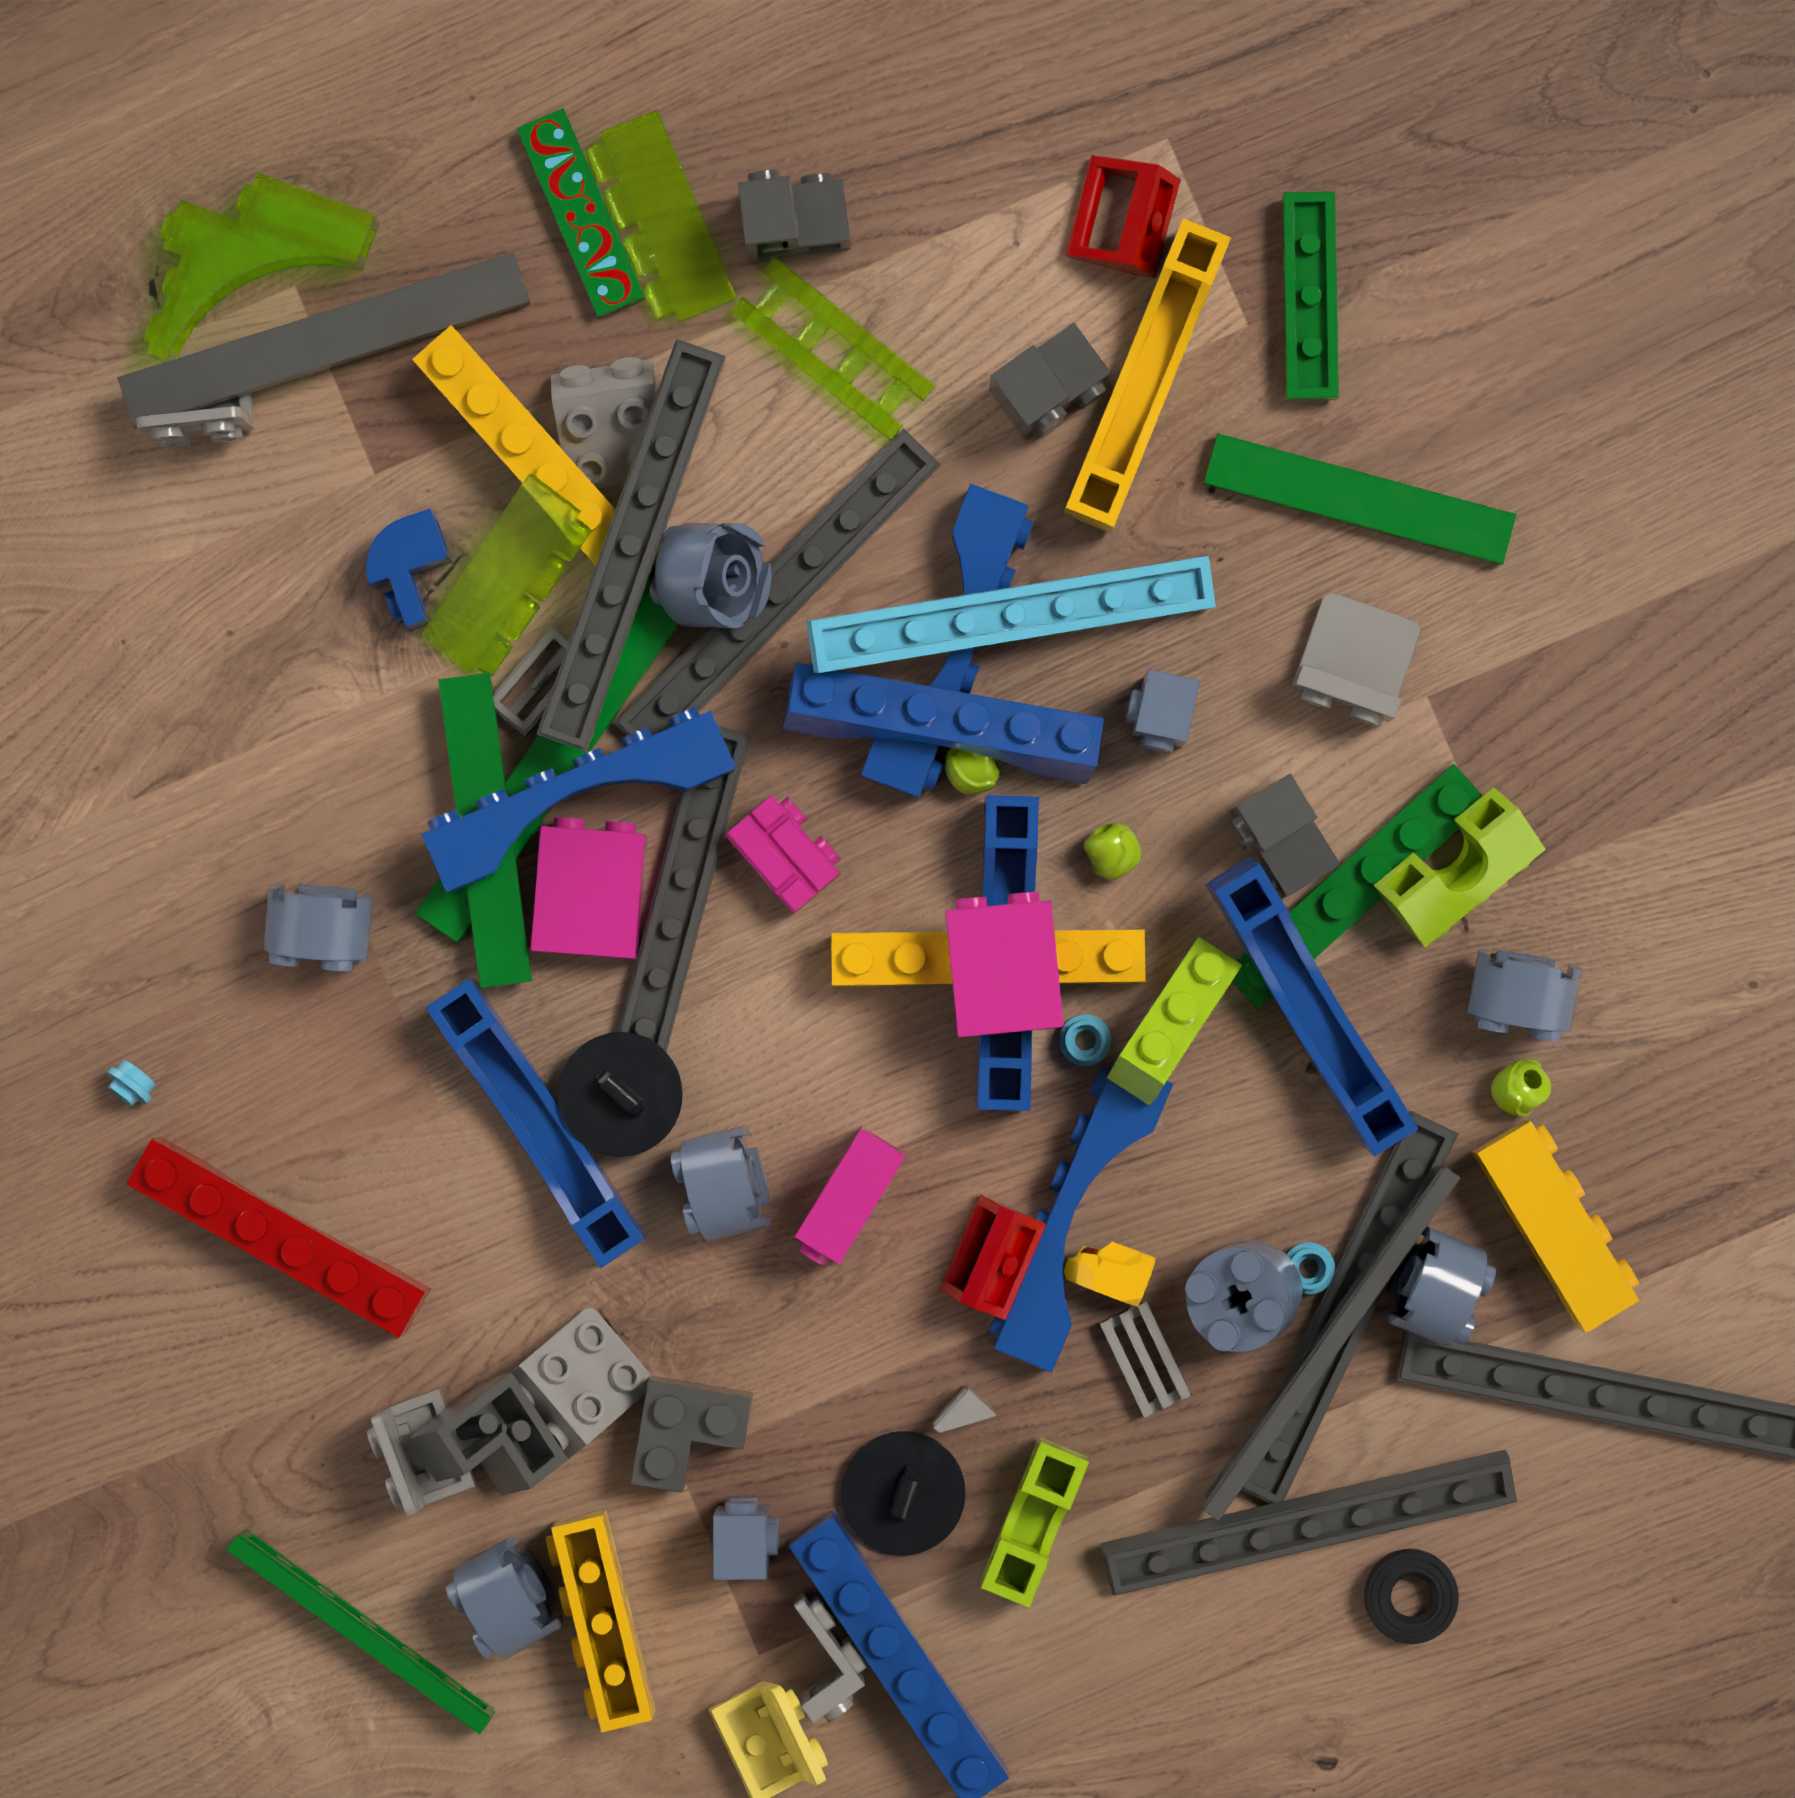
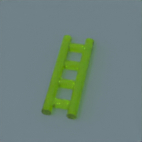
(865, 348)

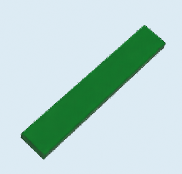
(1359, 499)
(475, 773)
(361, 1630)

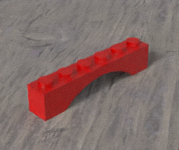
(277, 1237)

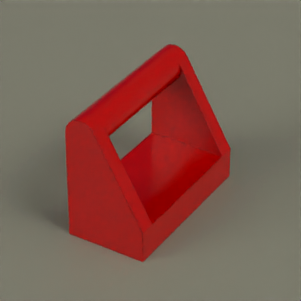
(1145, 221)
(1000, 1262)

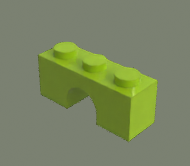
(1493, 851)
(1174, 1021)
(1033, 1521)

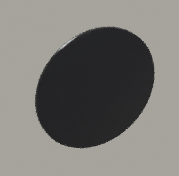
(620, 1094)
(903, 1493)

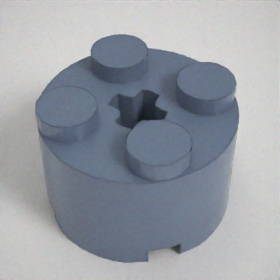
(711, 575)
(317, 925)
(1523, 993)
(722, 1184)
(1439, 1288)
(1236, 1323)
(504, 1599)

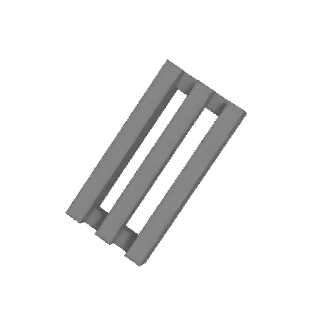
(510, 715)
(1163, 1398)

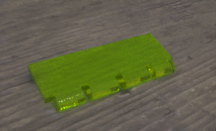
(670, 223)
(505, 567)

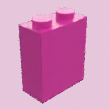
(589, 889)
(1004, 965)
(848, 1198)

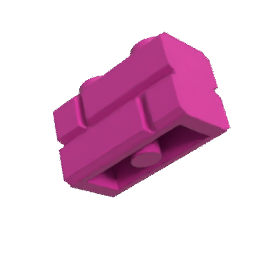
(784, 853)

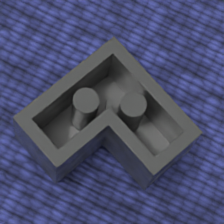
(790, 218)
(1049, 380)
(1283, 836)
(675, 1417)
(494, 1428)

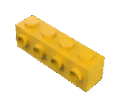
(1556, 1226)
(603, 1621)

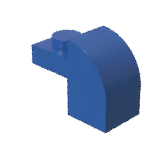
(399, 554)

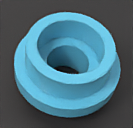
(1097, 1028)
(130, 1084)
(1325, 1264)

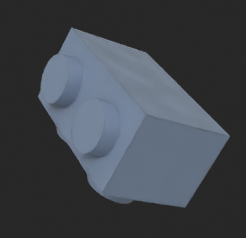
(1162, 711)
(743, 1539)

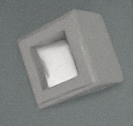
(963, 1410)

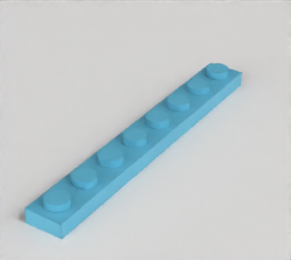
(1010, 614)

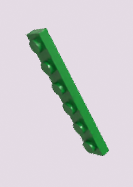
(1350, 890)

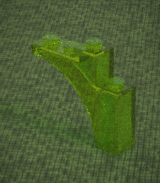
(219, 254)

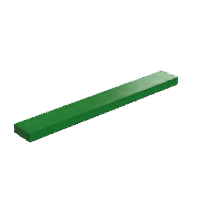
(646, 640)

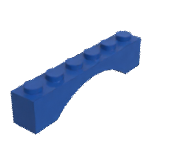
(984, 540)
(1021, 734)
(677, 758)
(1008, 868)
(1310, 1006)
(535, 1118)
(1039, 1313)
(898, 1658)

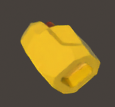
(1111, 1271)

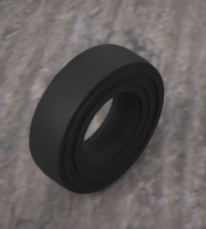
(1411, 1628)

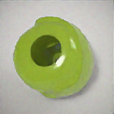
(971, 772)
(1113, 850)
(1521, 1087)

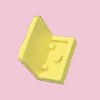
(767, 1740)

